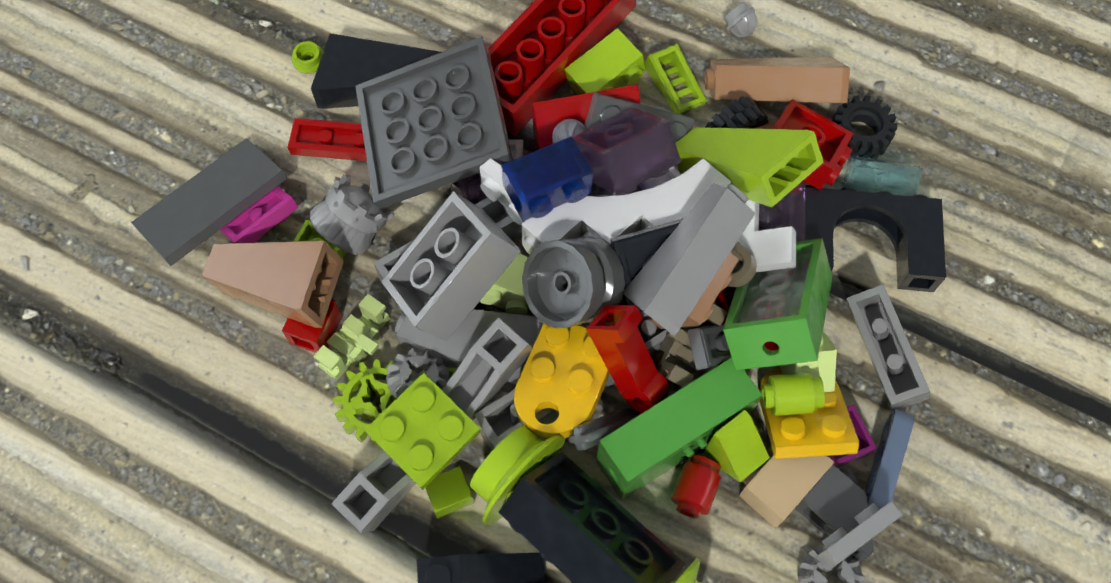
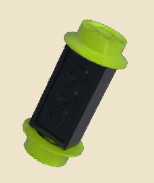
(570, 515)

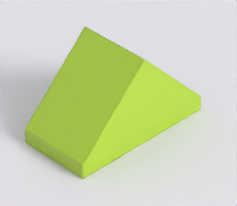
(737, 447)

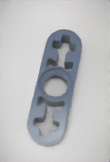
(889, 458)

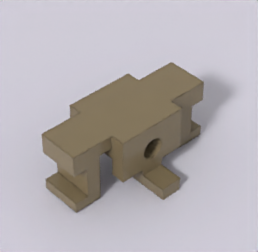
(679, 351)

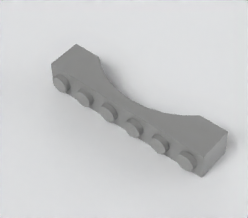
(474, 383)

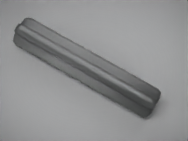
(591, 432)

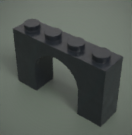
(909, 222)

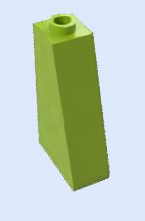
(756, 161)

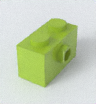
(606, 65)

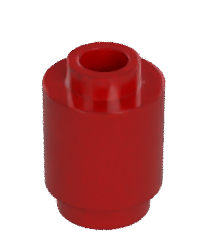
(696, 486)

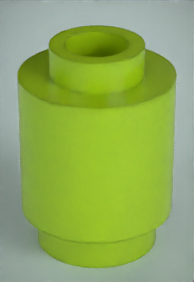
(793, 394)

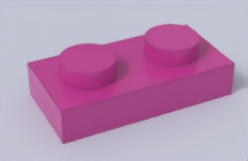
(260, 217)

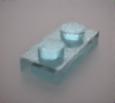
(882, 175)

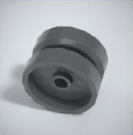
(572, 280)

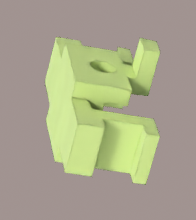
(354, 339)

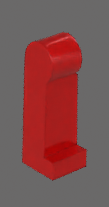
(627, 356)

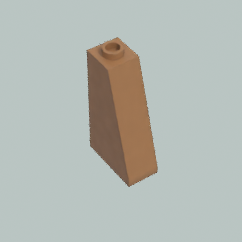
(779, 79)
(278, 276)

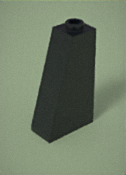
(354, 61)

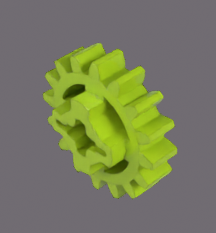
(362, 406)

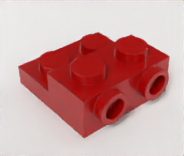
(830, 137)

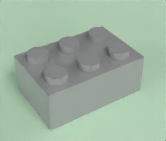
(450, 267)

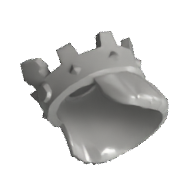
(349, 216)

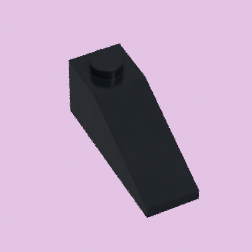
(482, 568)

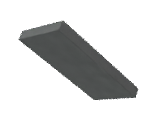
(209, 201)

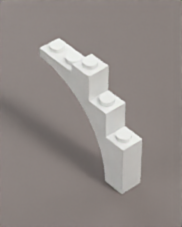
(607, 215)

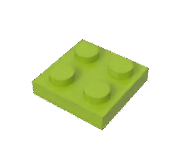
(423, 431)

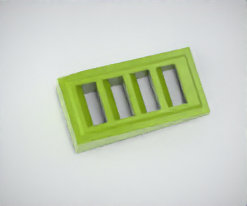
(673, 56)

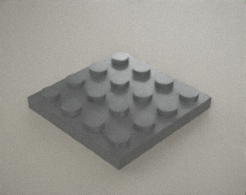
(432, 123)

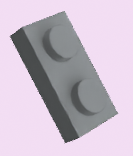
(870, 521)

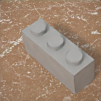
(888, 348)

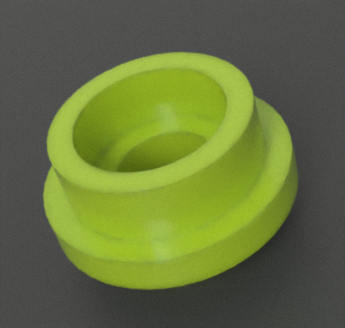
(303, 52)

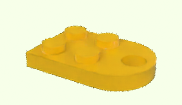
(560, 375)
(812, 434)

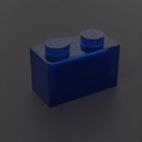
(547, 179)

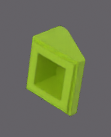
(449, 492)

